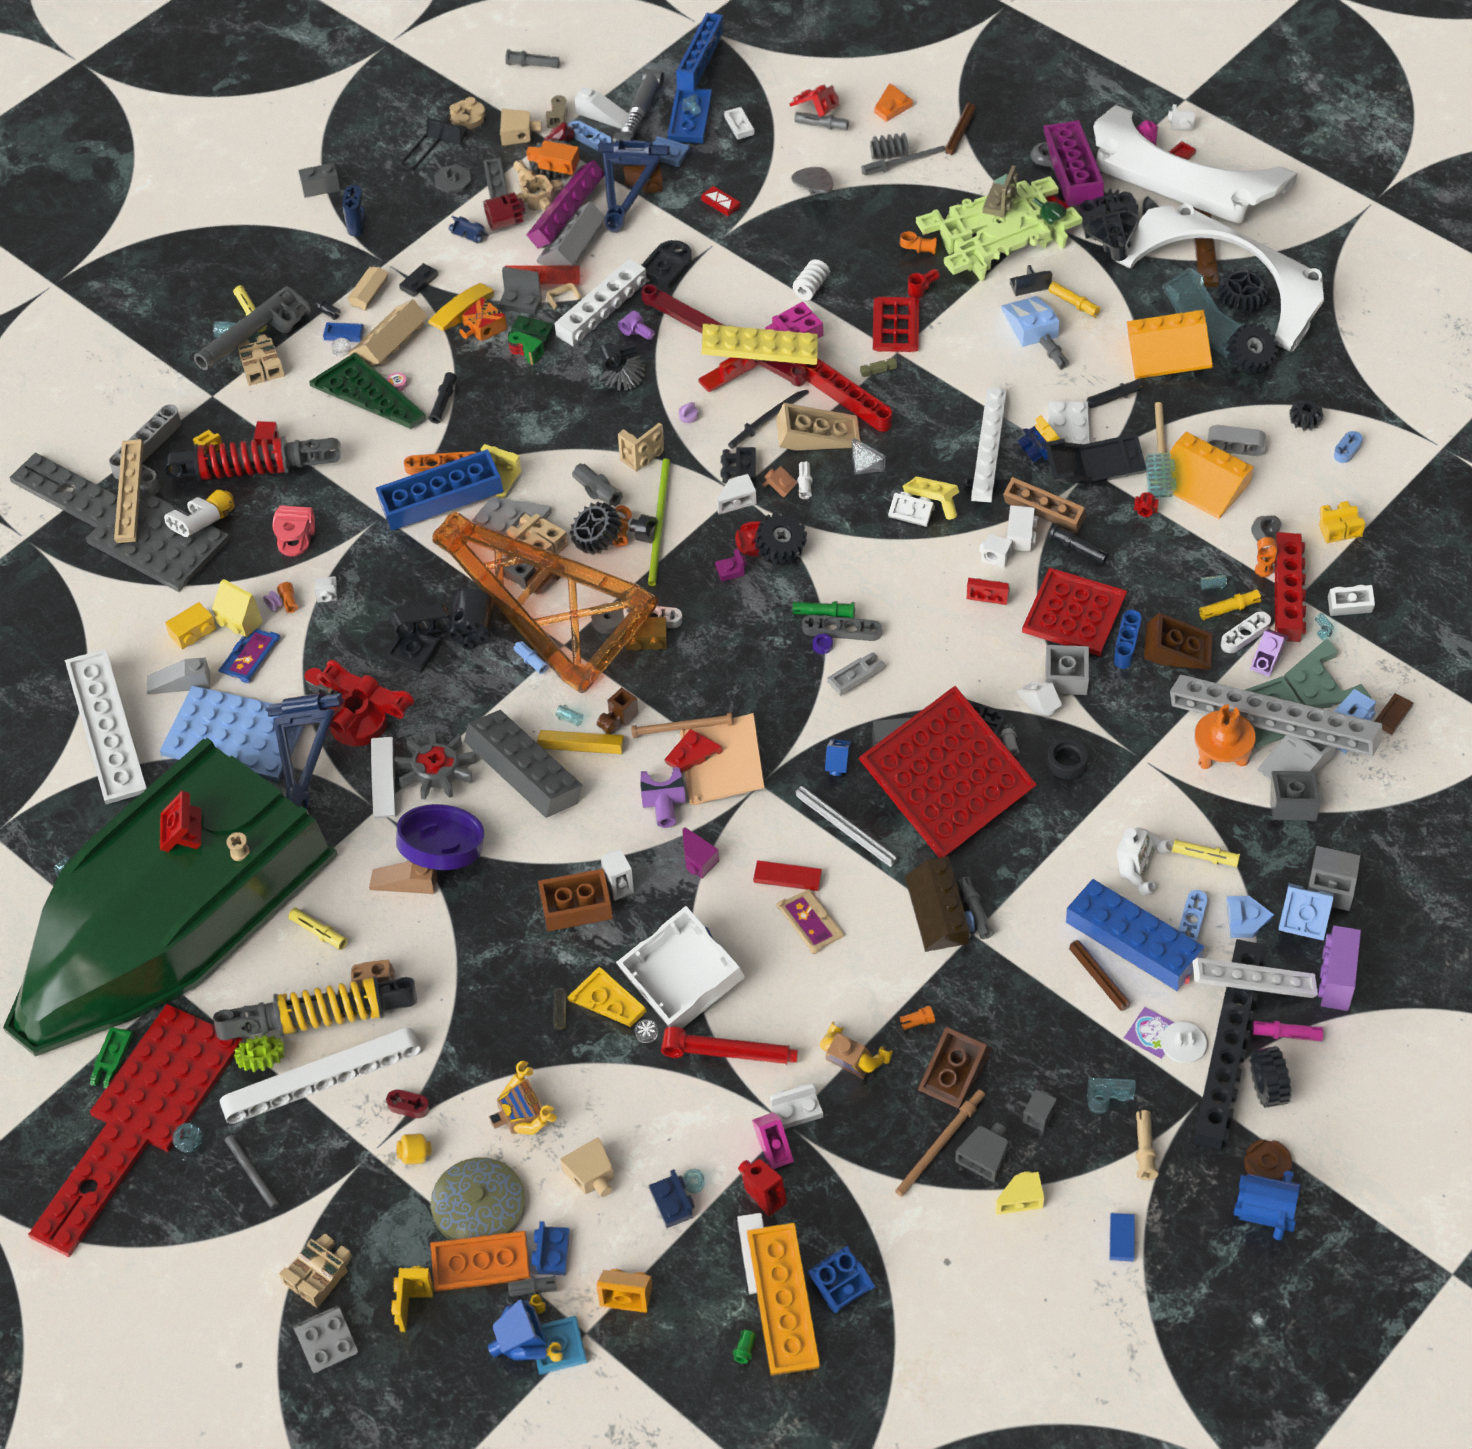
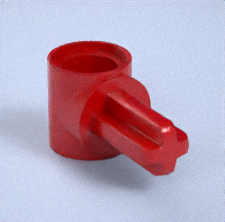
(919, 283)

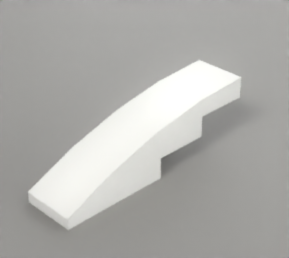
(383, 777)

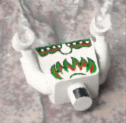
(1135, 854)

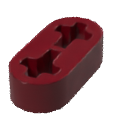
(407, 1103)

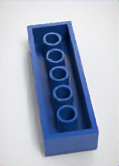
(439, 489)
(1134, 934)

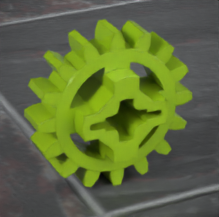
(259, 1053)

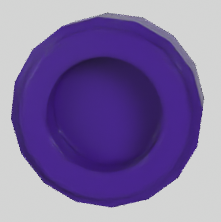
(822, 644)

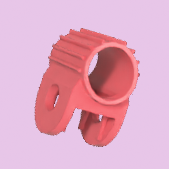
(293, 524)

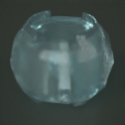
(185, 1144)

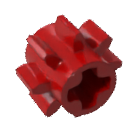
(1146, 504)

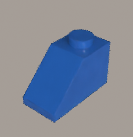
(838, 756)

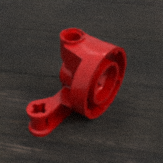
(367, 701)

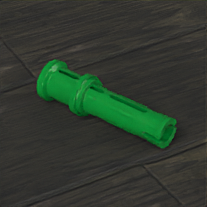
(825, 609)

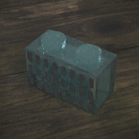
(1159, 474)

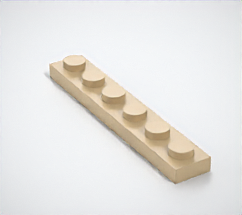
(128, 491)

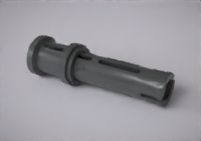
(530, 59)

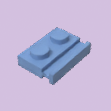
(677, 151)

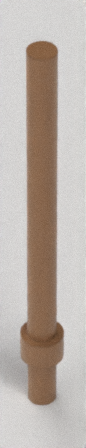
(966, 1110)

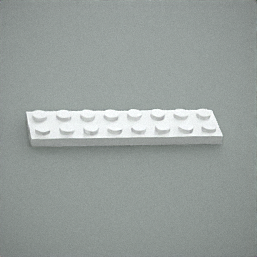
(105, 726)

